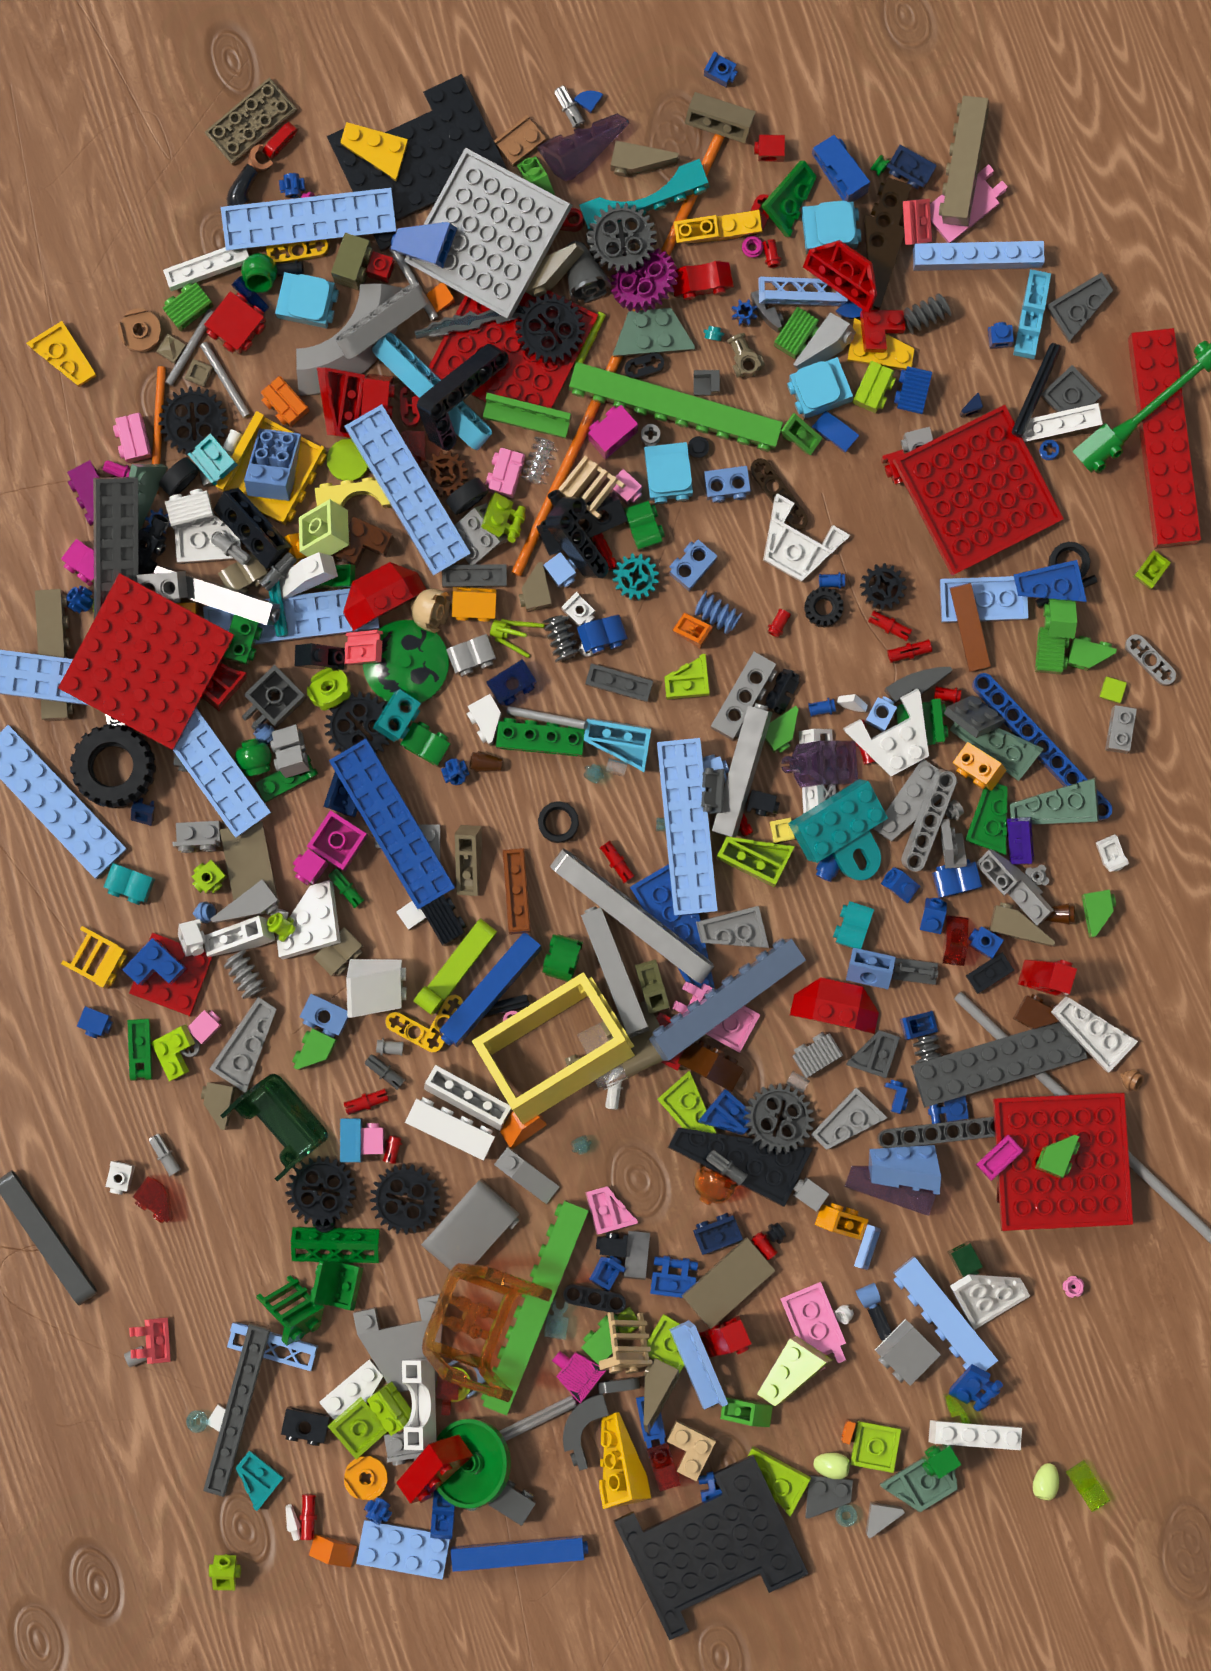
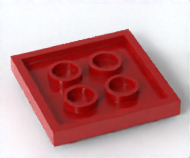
(185, 990)

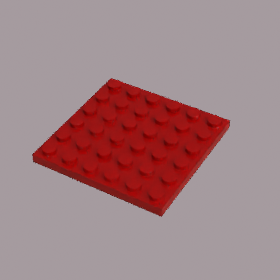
(522, 376)
(978, 490)
(146, 661)
(1099, 1179)

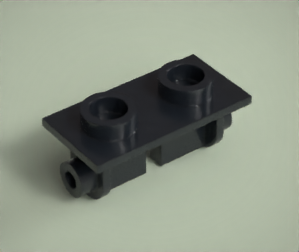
(785, 682)

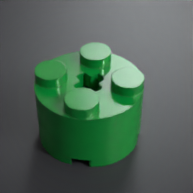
(563, 957)

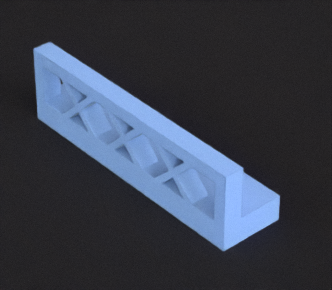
(798, 297)
(275, 1338)
(698, 1365)

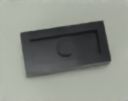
(989, 973)

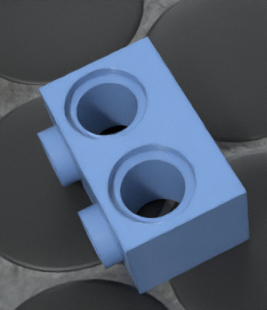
(726, 477)
(697, 568)

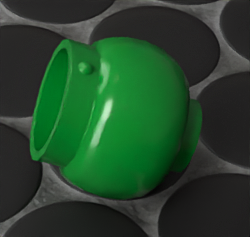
(259, 272)
(253, 757)

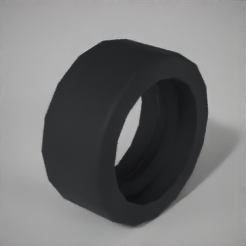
(179, 476)
(467, 496)
(1072, 546)
(558, 806)

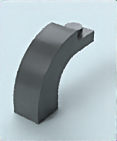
(585, 1412)

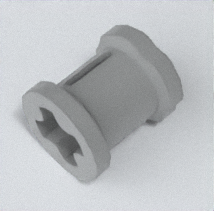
(645, 431)

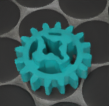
(645, 578)

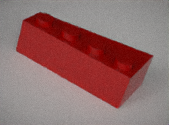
(1048, 977)

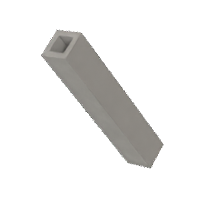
(742, 769)
(614, 972)

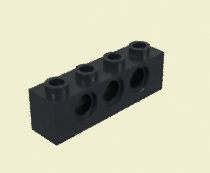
(613, 516)
(251, 527)

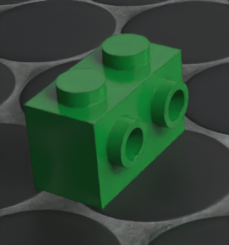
(246, 634)
(939, 1461)

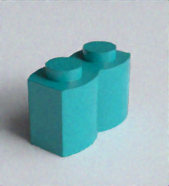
(129, 883)
(854, 925)

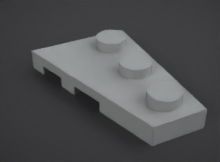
(735, 928)
(848, 1119)

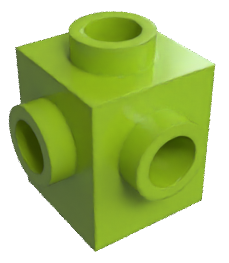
(217, 876)
(224, 1572)

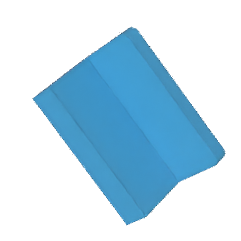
(350, 1140)

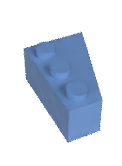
(906, 1166)

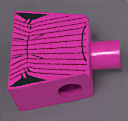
(577, 1373)

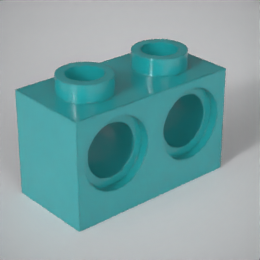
(393, 712)

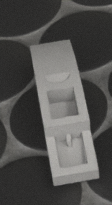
(1016, 884)

